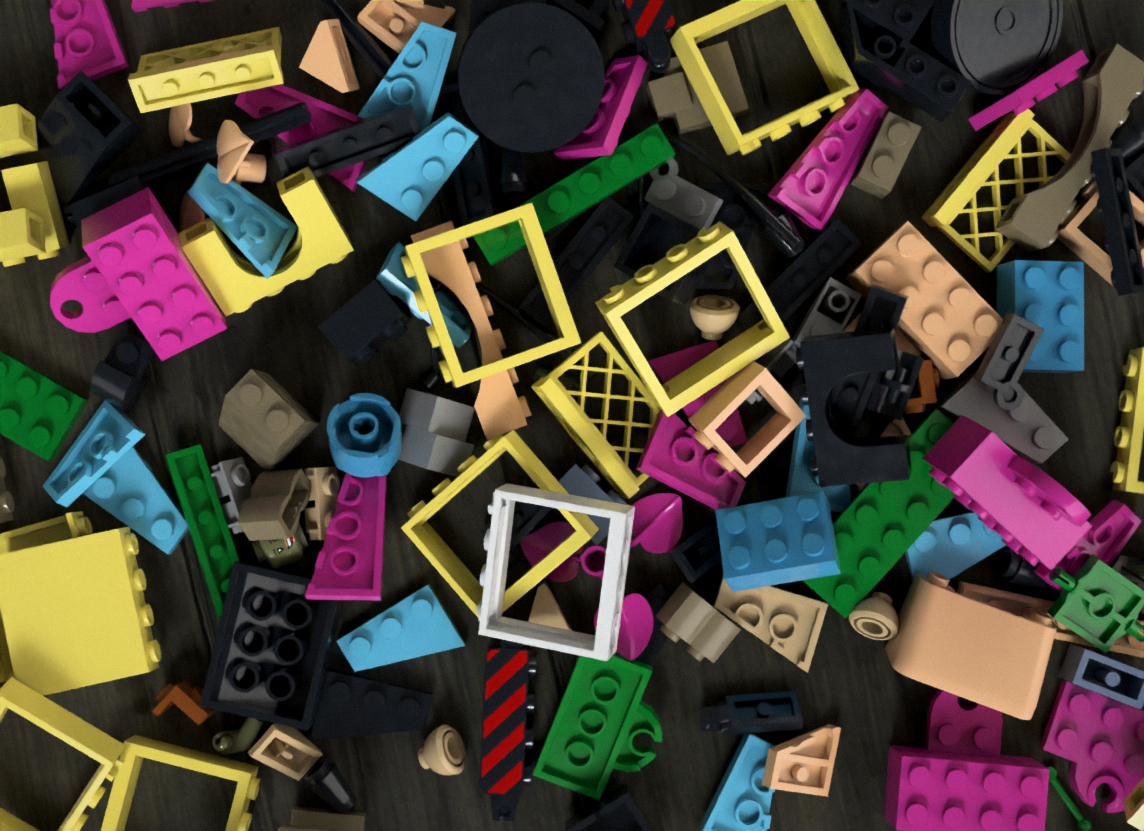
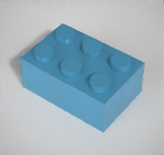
(1053, 299)
(777, 541)

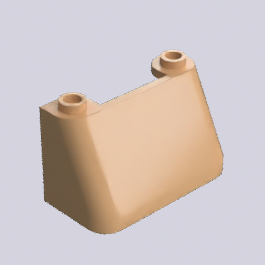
(971, 647)

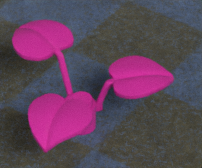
(657, 528)

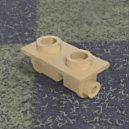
(324, 491)

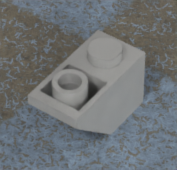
(828, 312)

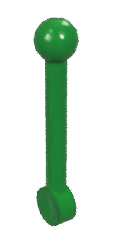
(1083, 823)

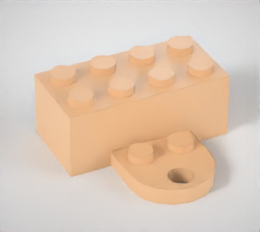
(942, 314)

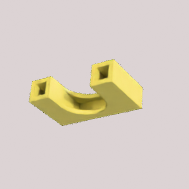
(34, 189)
(19, 228)
(236, 281)

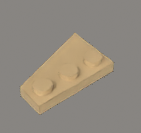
(777, 617)

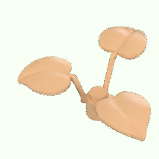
(233, 158)

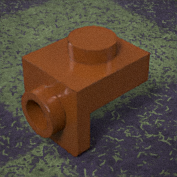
(924, 388)
(186, 698)

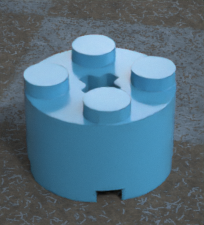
(365, 435)

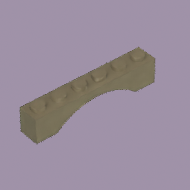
(1108, 91)

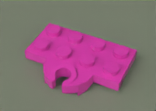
(1100, 740)

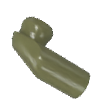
(237, 739)

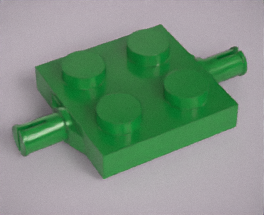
(1098, 603)

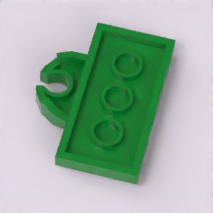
(598, 724)

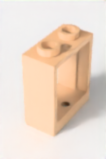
(1081, 244)
(727, 399)

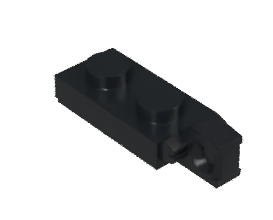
(754, 713)

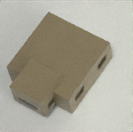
(675, 97)

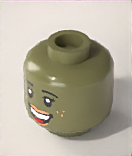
(281, 551)

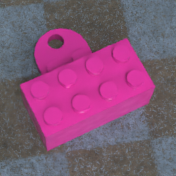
(137, 274)
(1008, 493)
(962, 777)

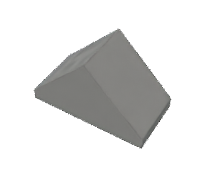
(436, 414)
(434, 451)

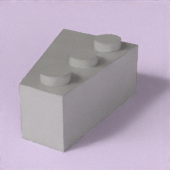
(1023, 429)

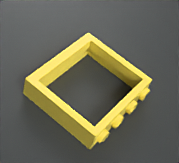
(819, 42)
(547, 277)
(723, 361)
(1129, 433)
(445, 559)
(71, 730)
(142, 747)

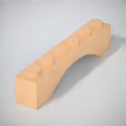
(497, 401)

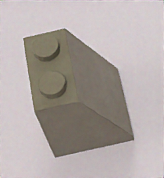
(265, 419)

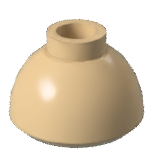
(713, 315)
(875, 617)
(443, 751)

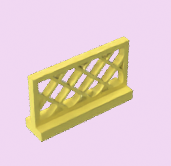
(208, 70)
(975, 173)
(581, 427)

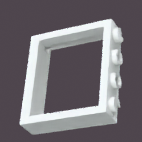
(494, 574)

